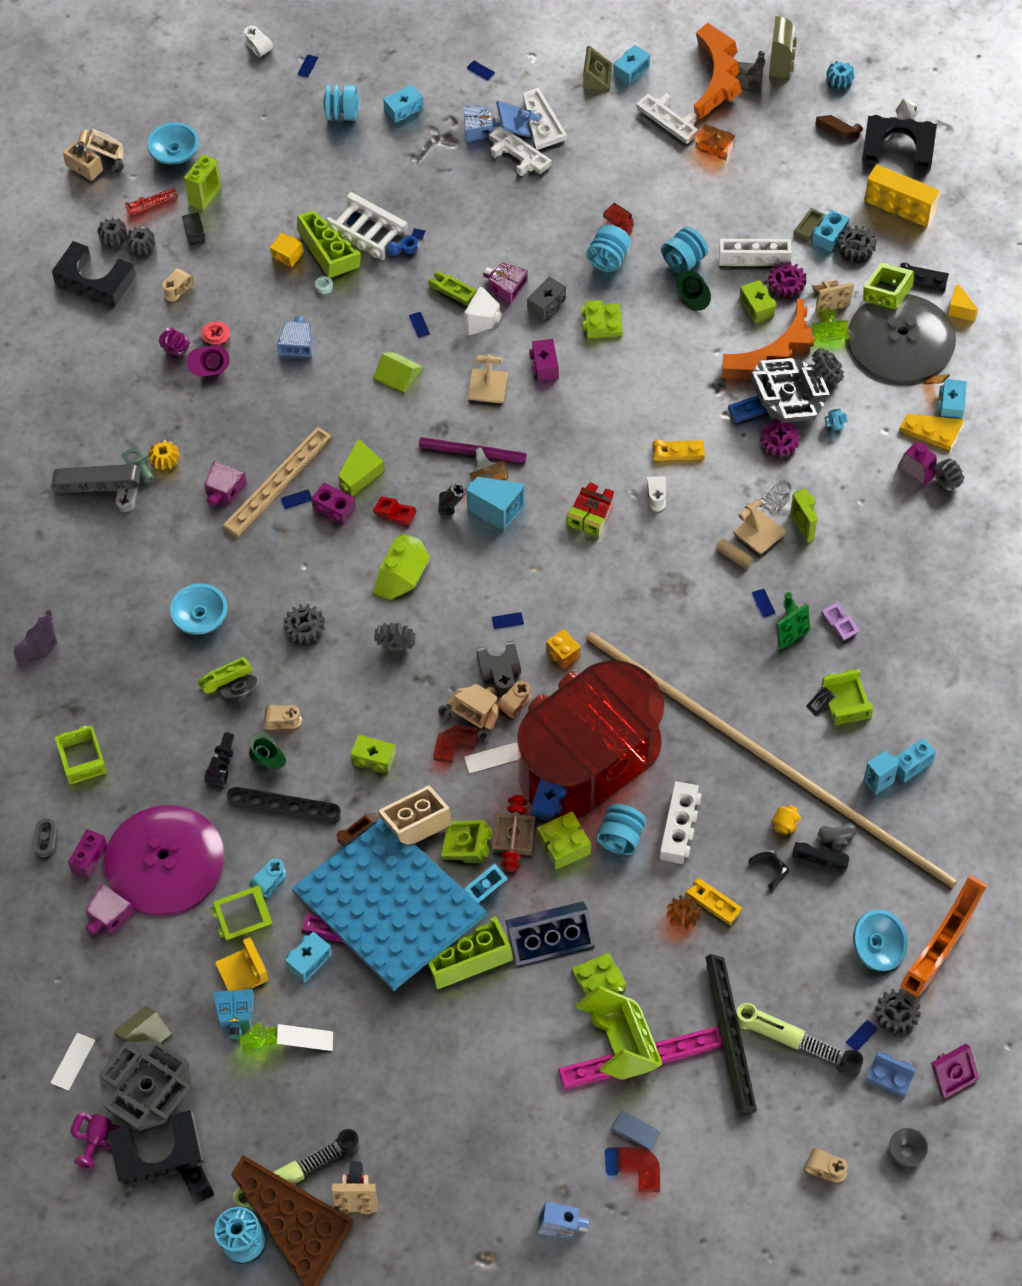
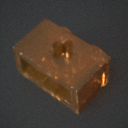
(715, 142)

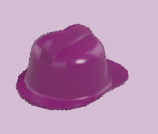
(208, 360)

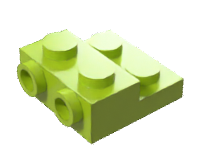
(601, 319)
(803, 513)
(467, 841)
(599, 972)

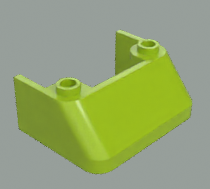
(626, 1031)

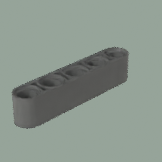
(96, 478)

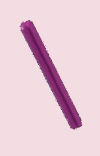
(469, 449)

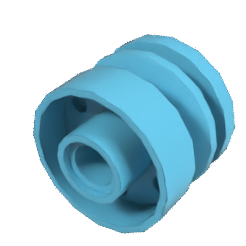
(341, 102)
(608, 248)
(684, 249)
(621, 829)
(239, 1234)

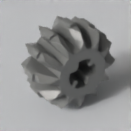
(112, 232)
(140, 240)
(949, 474)

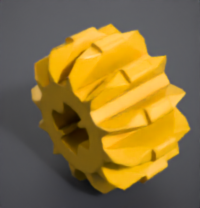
(163, 455)

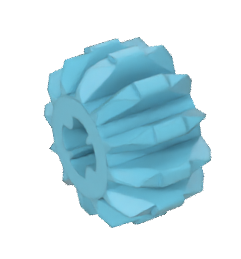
(840, 74)

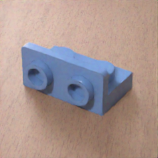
(891, 1073)

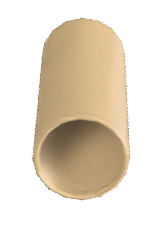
(729, 551)

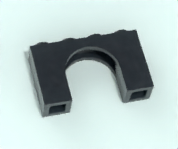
(921, 133)
(107, 289)
(186, 1151)

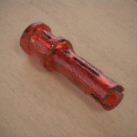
(143, 204)

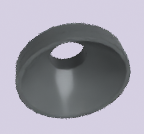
(911, 1138)

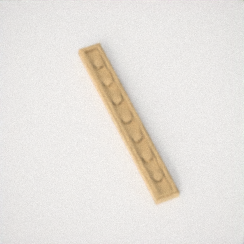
(277, 482)

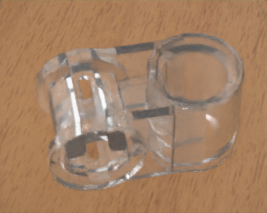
(774, 500)

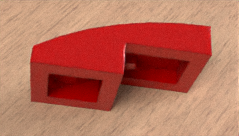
(392, 510)

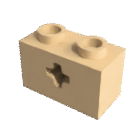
(88, 165)

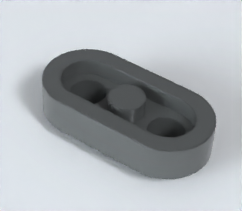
(44, 839)

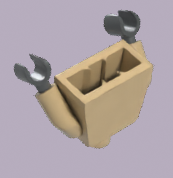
(102, 143)
(474, 705)

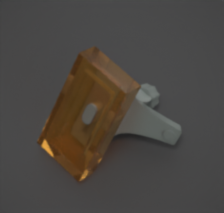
(488, 469)

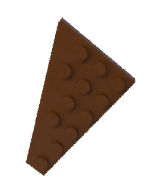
(299, 1223)

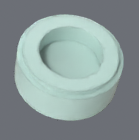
(323, 285)

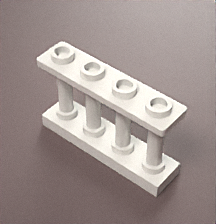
(369, 212)

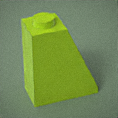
(360, 469)

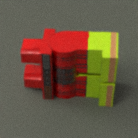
(591, 509)

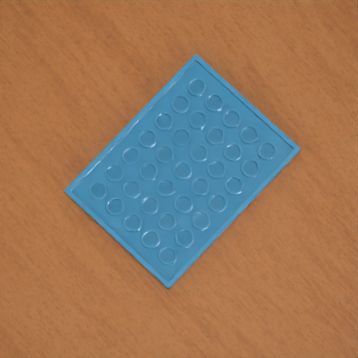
(389, 903)

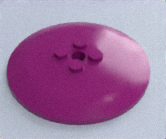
(171, 883)

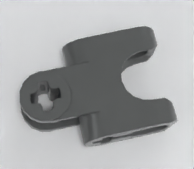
(500, 667)

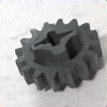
(857, 242)
(828, 365)
(304, 623)
(395, 636)
(888, 1009)

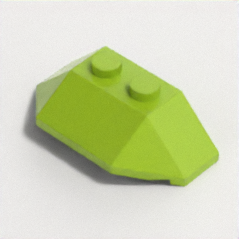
(401, 567)

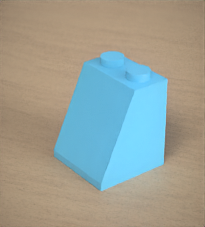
(495, 500)

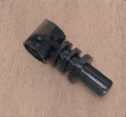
(218, 768)

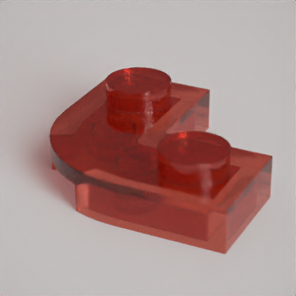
(620, 218)
(452, 737)
(642, 1161)

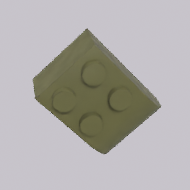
(782, 50)

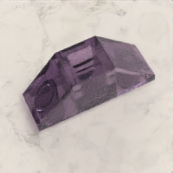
(38, 640)

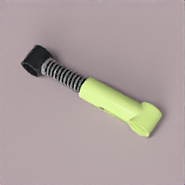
(797, 1038)
(295, 1171)

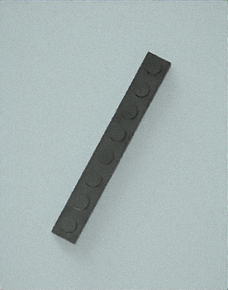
(730, 1034)

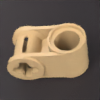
(177, 285)
(513, 701)
(281, 717)
(825, 1164)

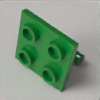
(793, 625)

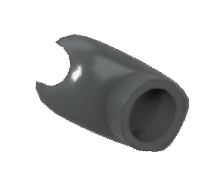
(837, 836)

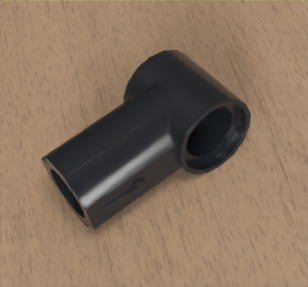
(450, 498)

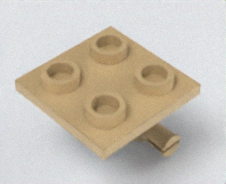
(833, 295)
(488, 384)
(758, 529)

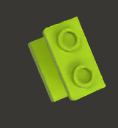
(850, 698)

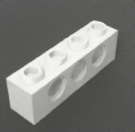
(754, 252)
(682, 794)

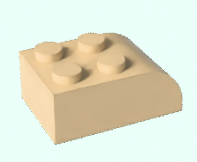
(416, 816)

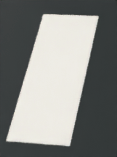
(492, 757)
(305, 1037)
(72, 1061)

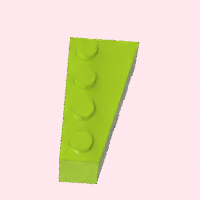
(326, 245)
(471, 955)

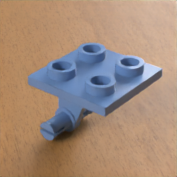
(516, 119)

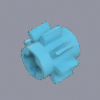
(836, 419)

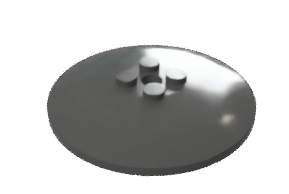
(900, 357)

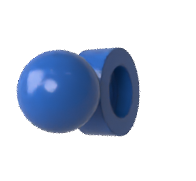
(408, 244)

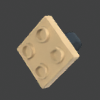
(355, 1192)

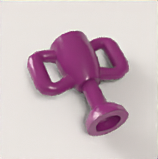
(94, 1136)

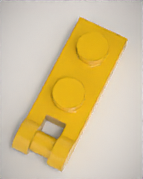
(678, 450)
(714, 901)

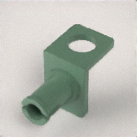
(141, 462)

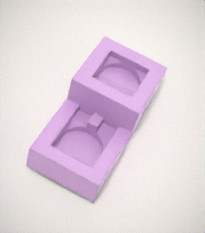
(839, 621)

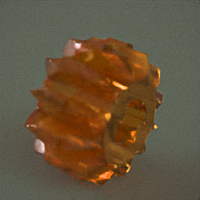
(690, 916)

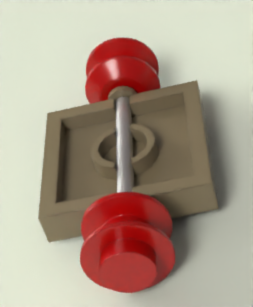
(513, 833)

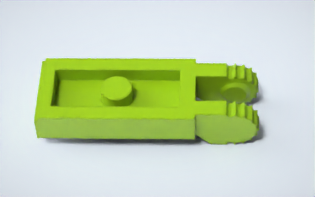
(452, 287)
(224, 675)

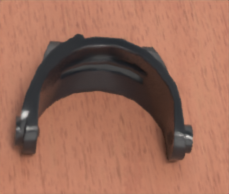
(773, 858)

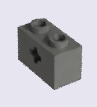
(546, 298)

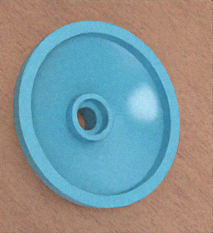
(173, 143)
(198, 600)
(888, 939)

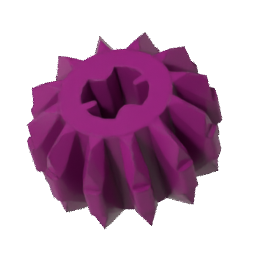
(174, 342)

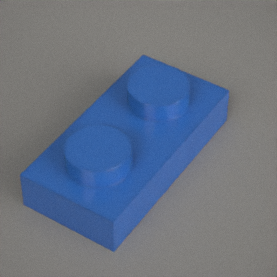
(746, 409)

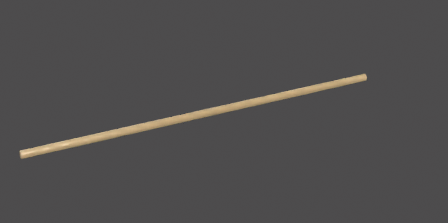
(781, 766)

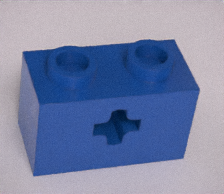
(542, 806)

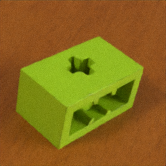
(757, 301)
(373, 754)

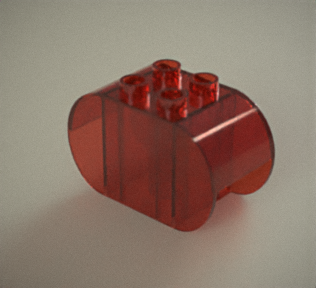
(591, 734)

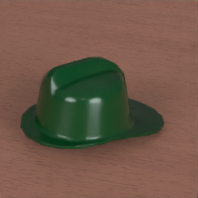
(693, 290)
(265, 752)

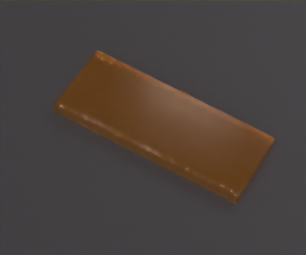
(936, 379)

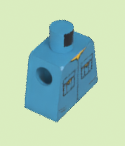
(234, 1010)

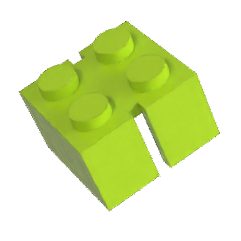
(563, 840)

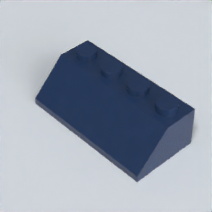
(550, 933)

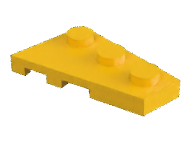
(933, 429)

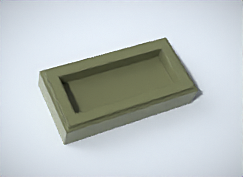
(808, 224)

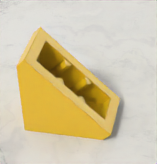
(962, 306)

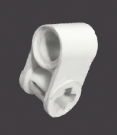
(257, 41)
(657, 492)

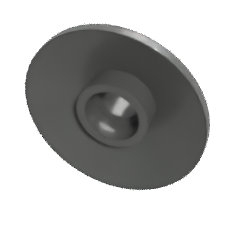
(239, 687)

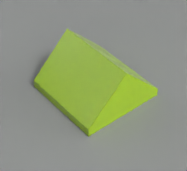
(396, 371)

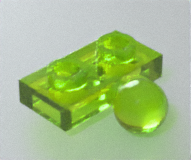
(830, 329)
(258, 1037)

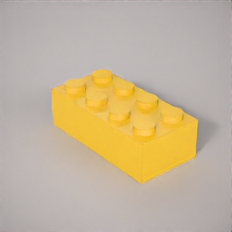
(901, 195)

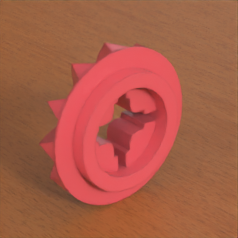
(215, 327)

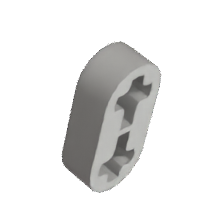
(120, 498)

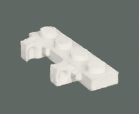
(658, 111)
(529, 157)

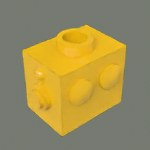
(286, 249)
(563, 649)

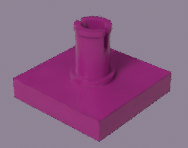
(955, 1070)

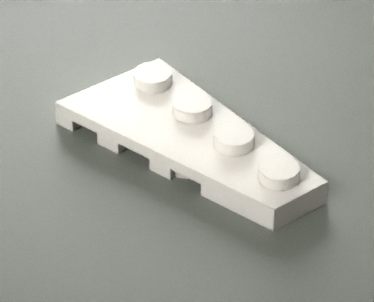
(548, 129)

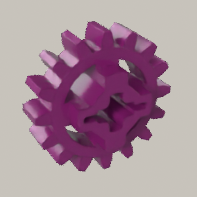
(787, 279)
(771, 440)

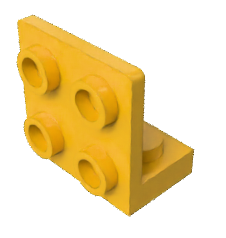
(243, 969)

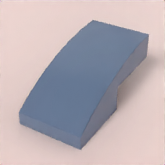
(635, 1130)

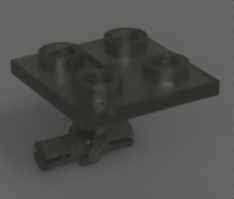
(751, 74)

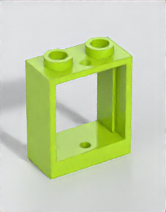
(202, 183)
(890, 274)
(86, 770)
(261, 906)

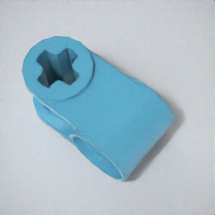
(268, 877)

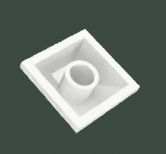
(481, 313)

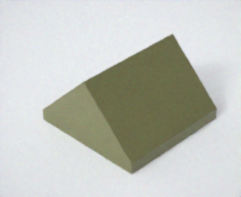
(596, 70)
(142, 1027)

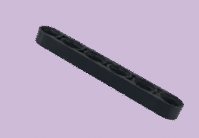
(282, 808)

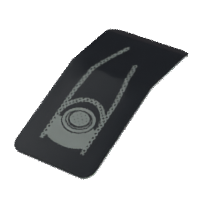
(820, 700)

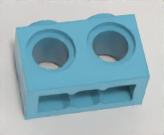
(828, 232)
(914, 759)

